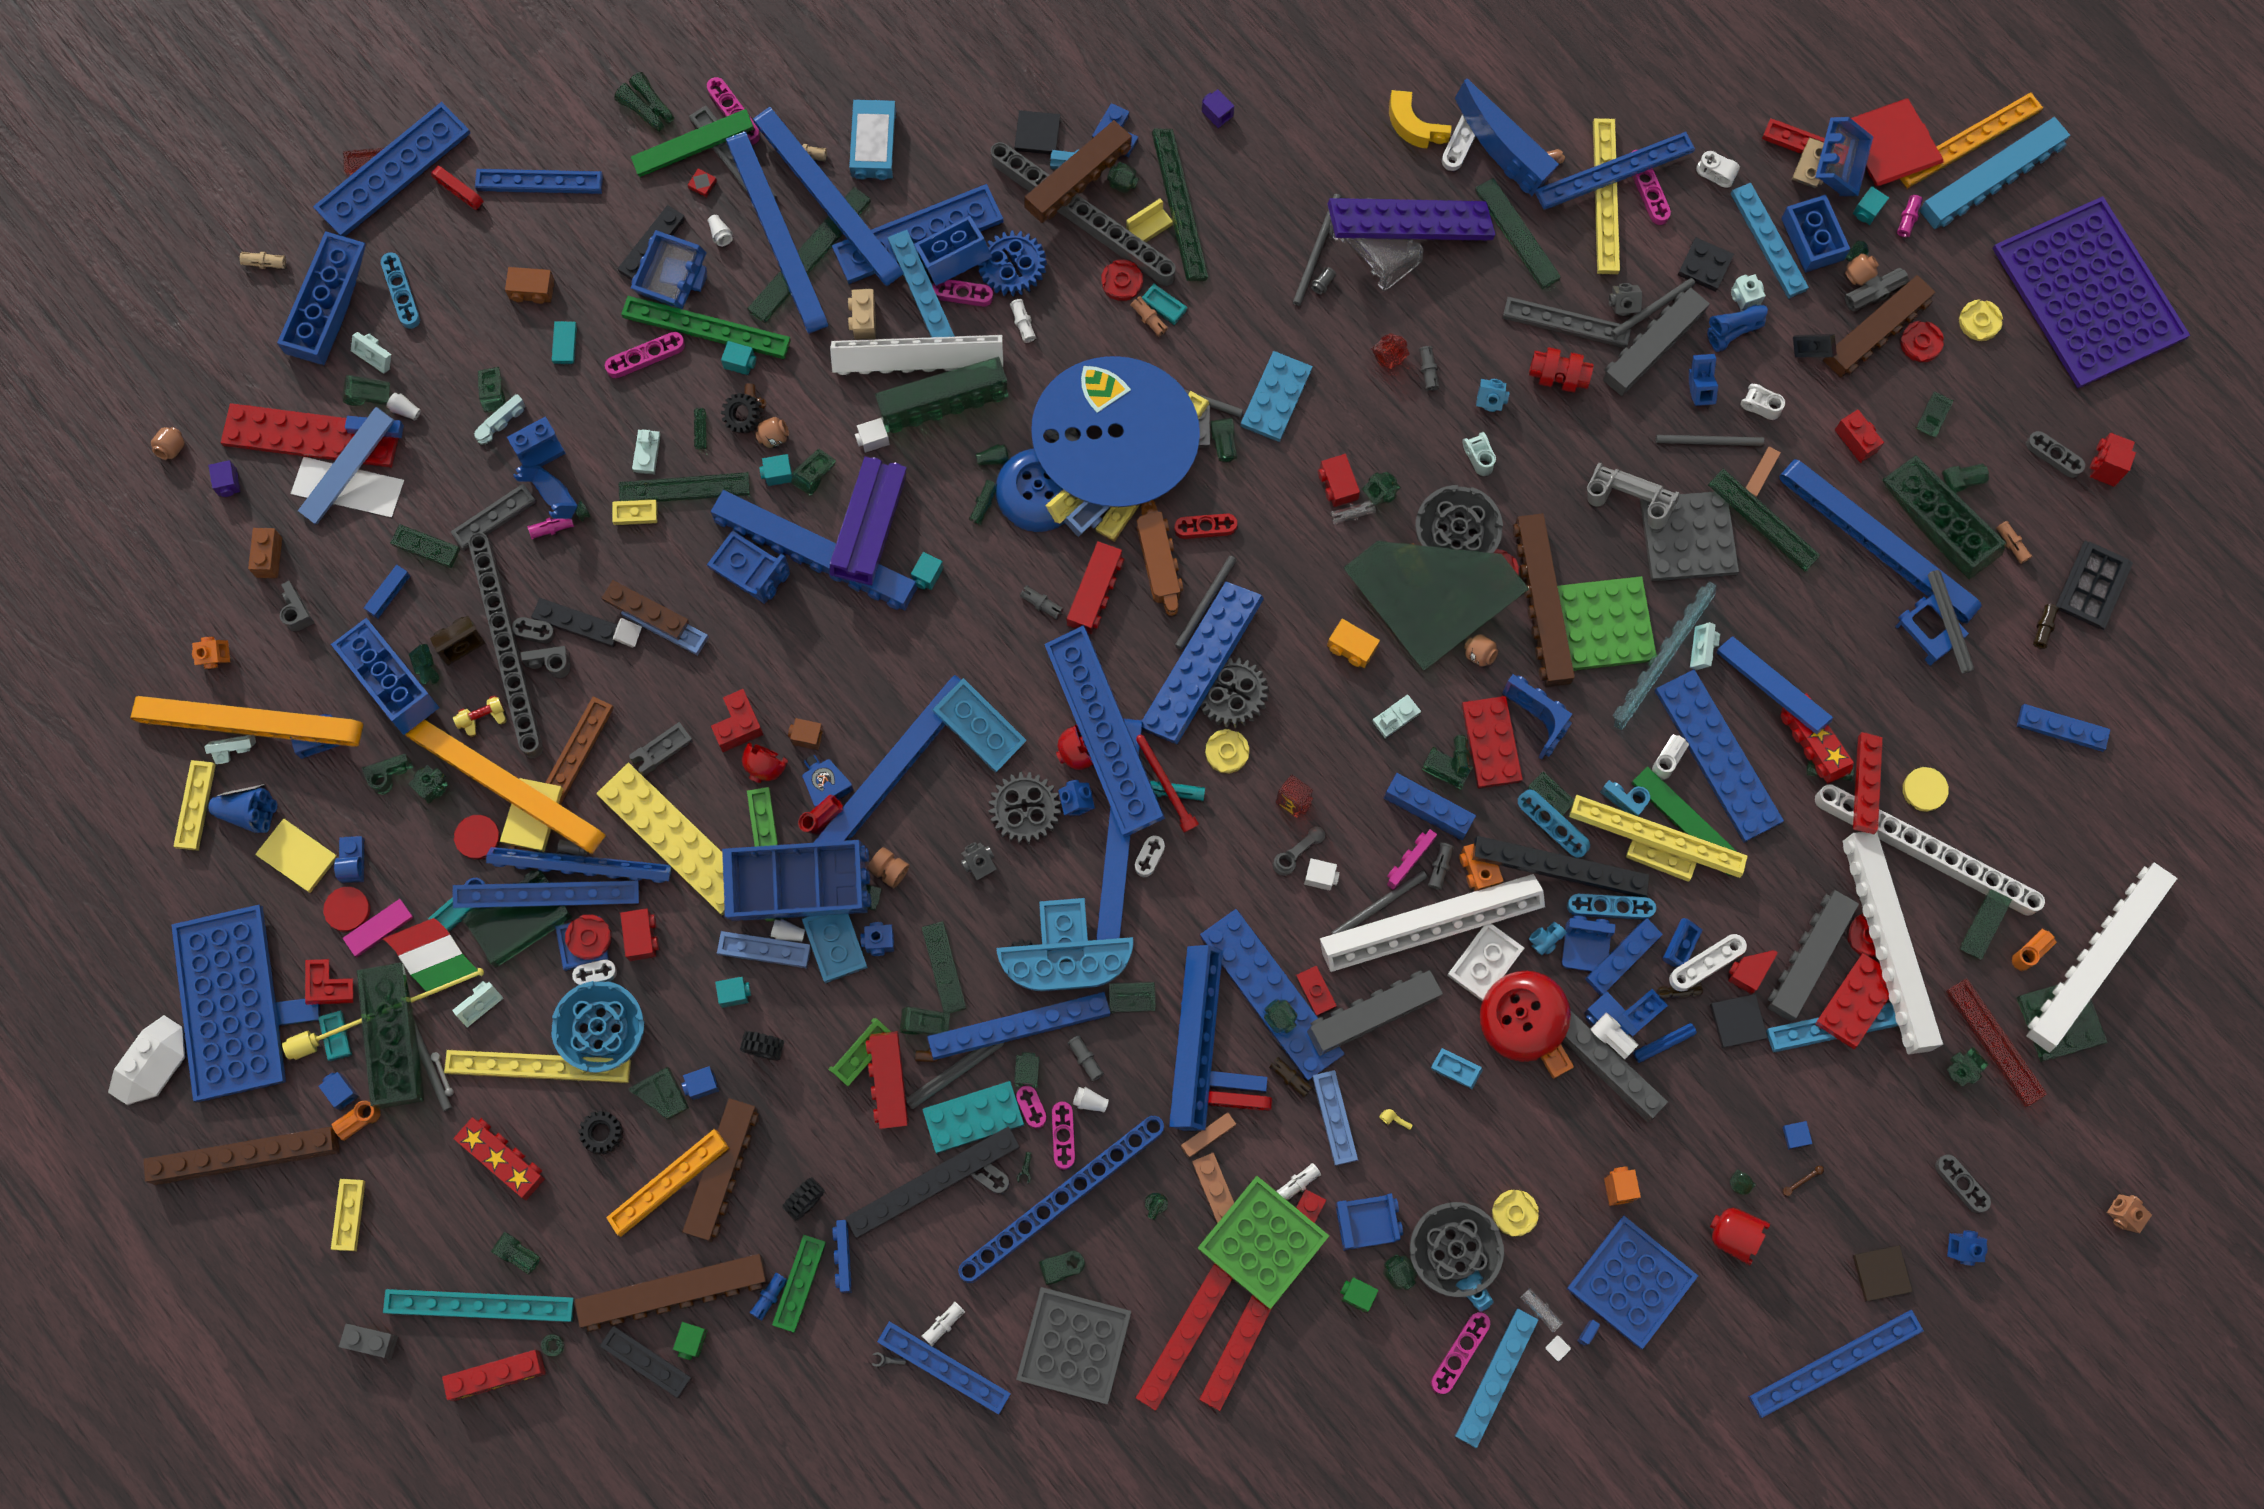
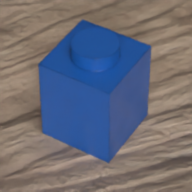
(700, 1083)
(338, 1090)

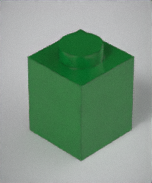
(1358, 1294)
(689, 1341)

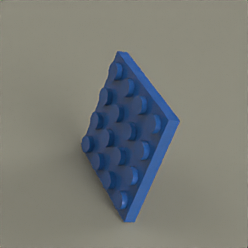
(1632, 1282)

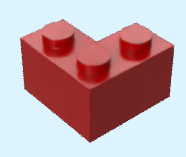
(2113, 459)
(741, 725)

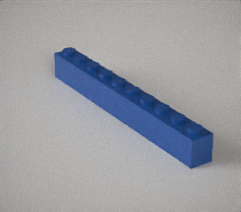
(805, 547)

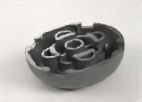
(1479, 514)
(1469, 1225)

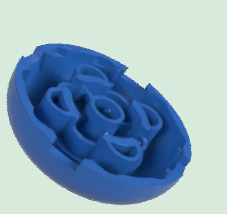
(1024, 513)

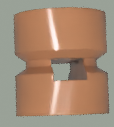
(888, 867)

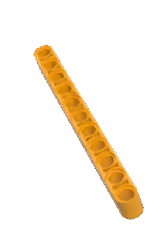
(247, 721)
(507, 786)

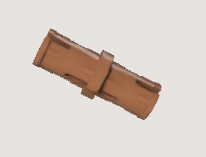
(1149, 316)
(2022, 553)

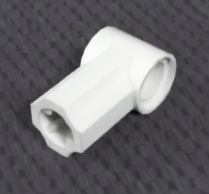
(1670, 756)
(1610, 1032)

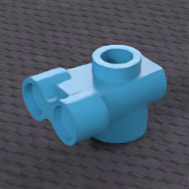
(1545, 941)
(1481, 1303)

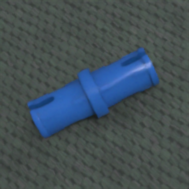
(768, 1296)

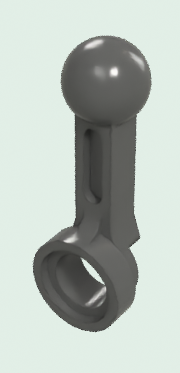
(1315, 836)

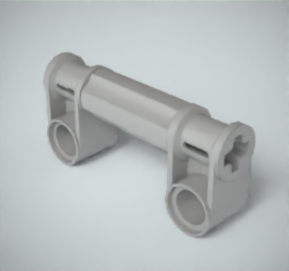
(1661, 500)

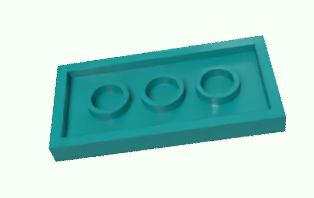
(972, 1117)

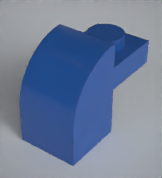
(1702, 380)

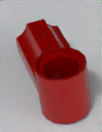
(821, 815)

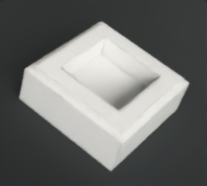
(627, 632)

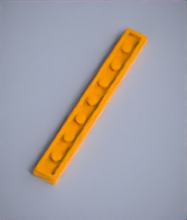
(1980, 134)

